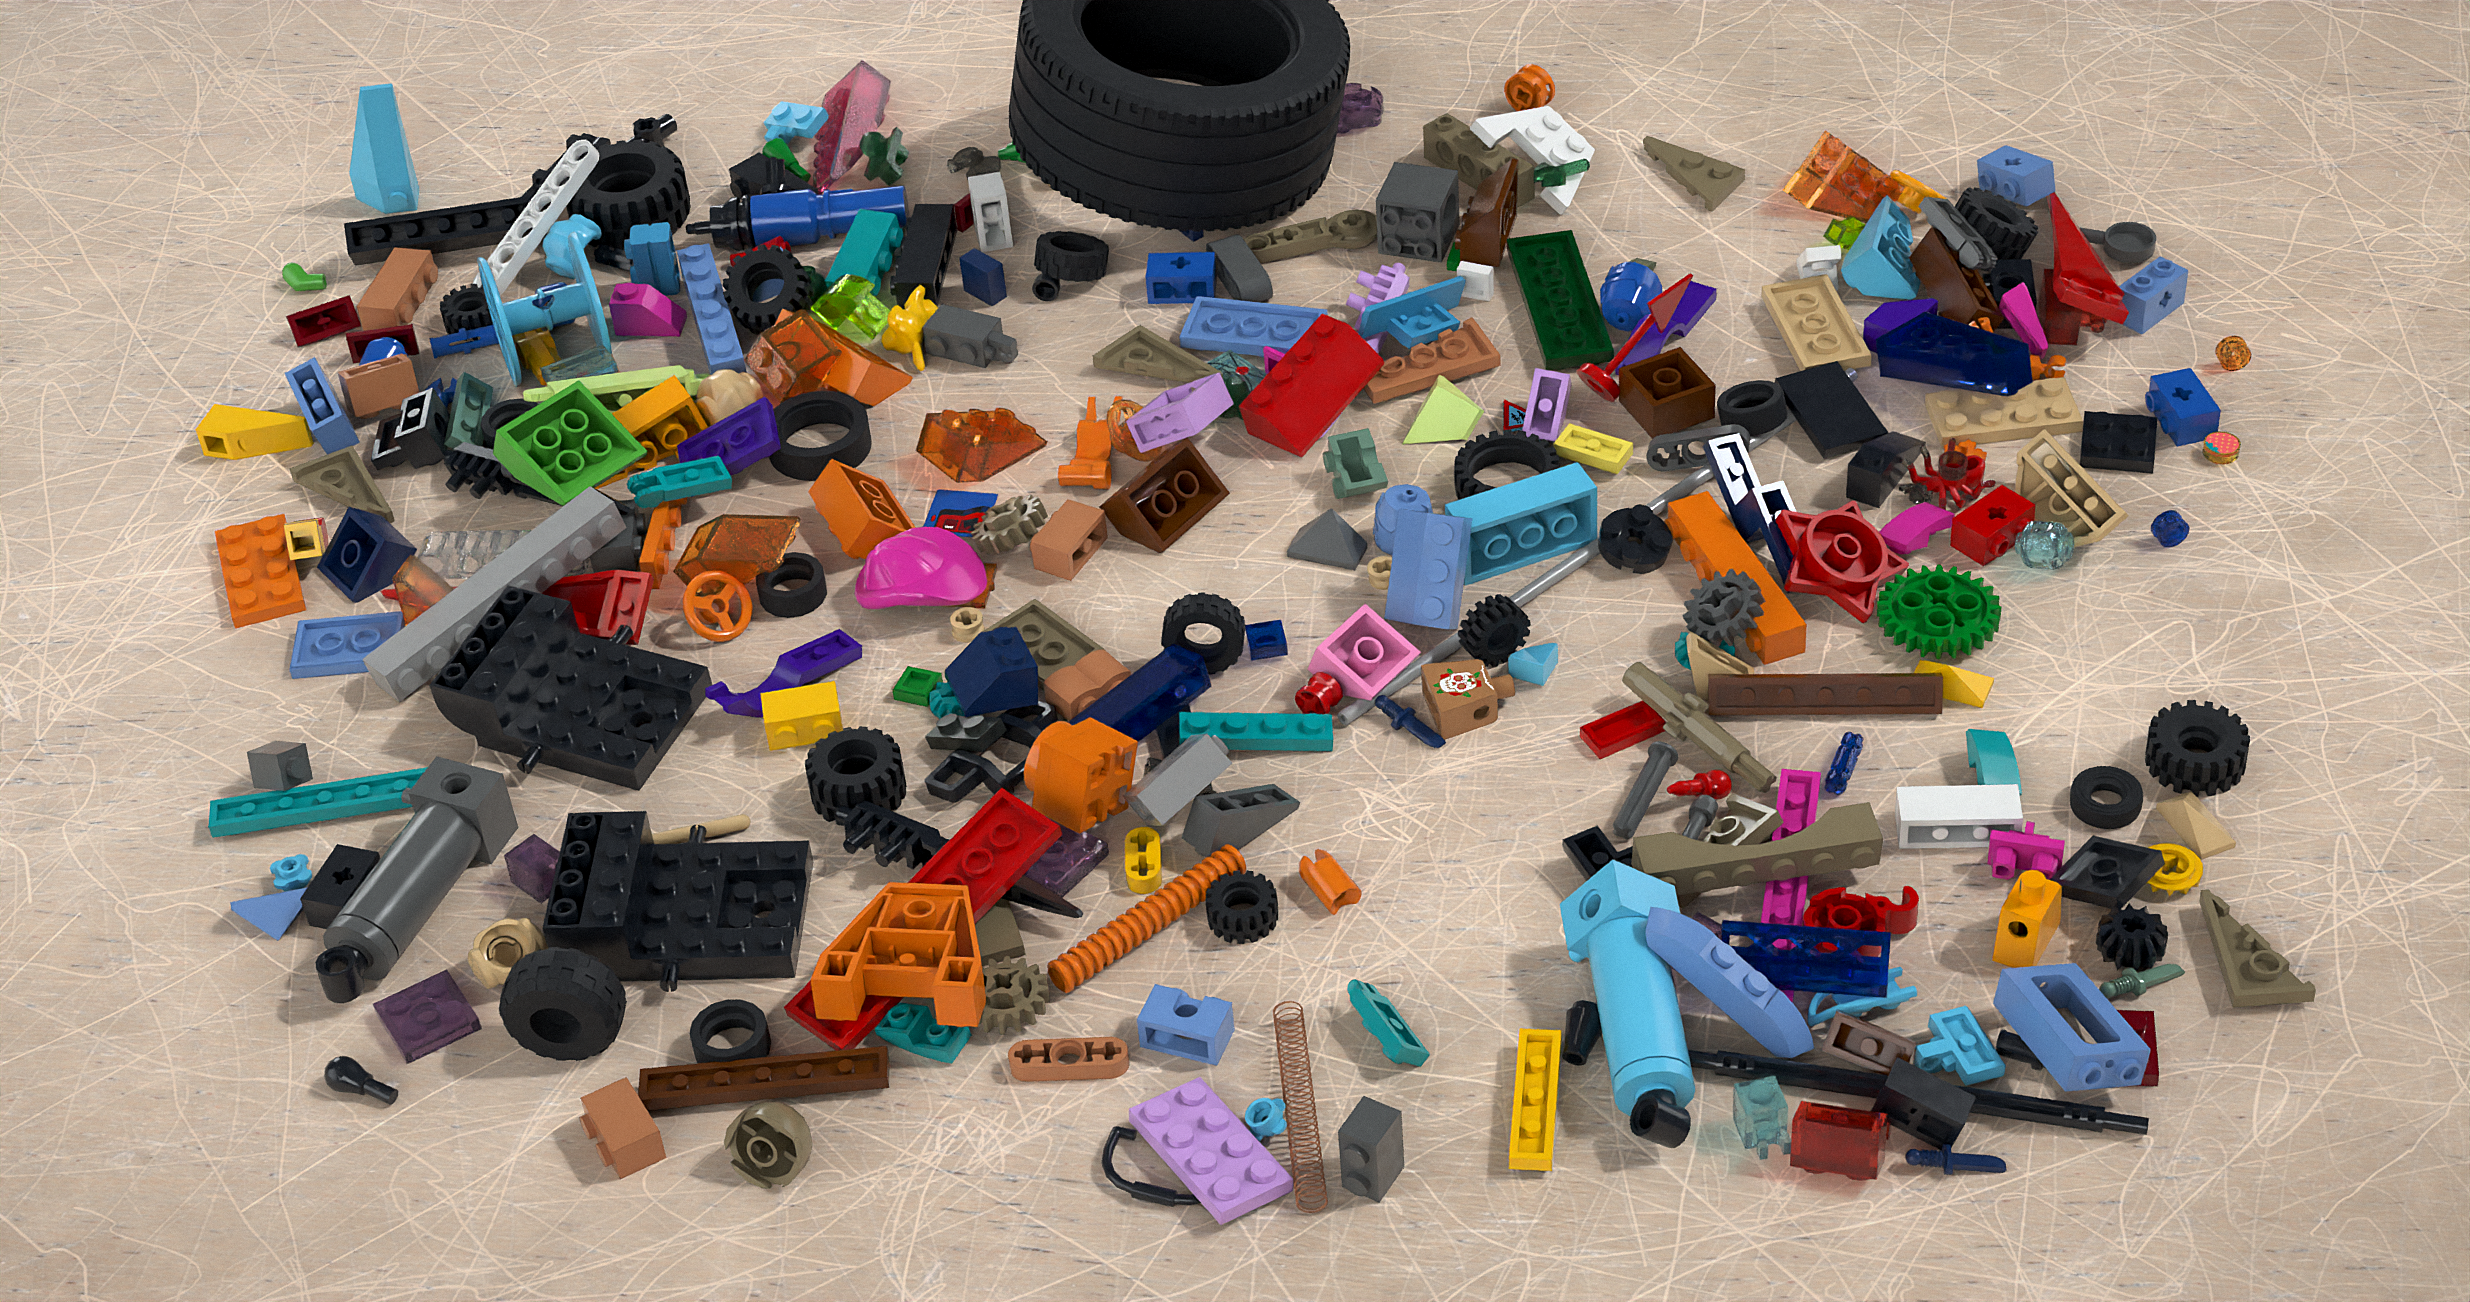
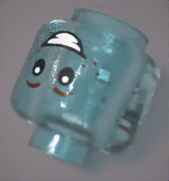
(2044, 545)

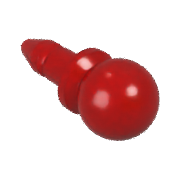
(1713, 783)

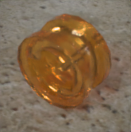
(2241, 355)

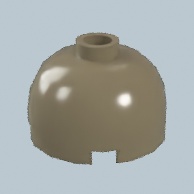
(769, 1144)

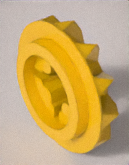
(2187, 873)

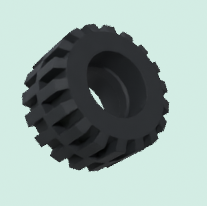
(754, 270)
(855, 769)

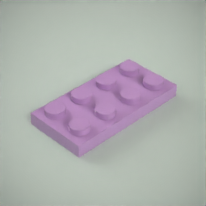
(1210, 1150)

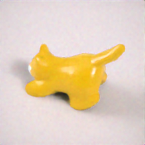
(906, 325)

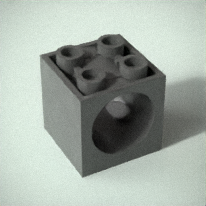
(1417, 212)

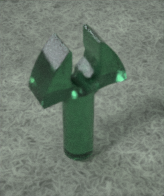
(1556, 175)

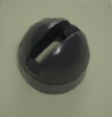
(1046, 287)

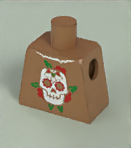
(1463, 695)

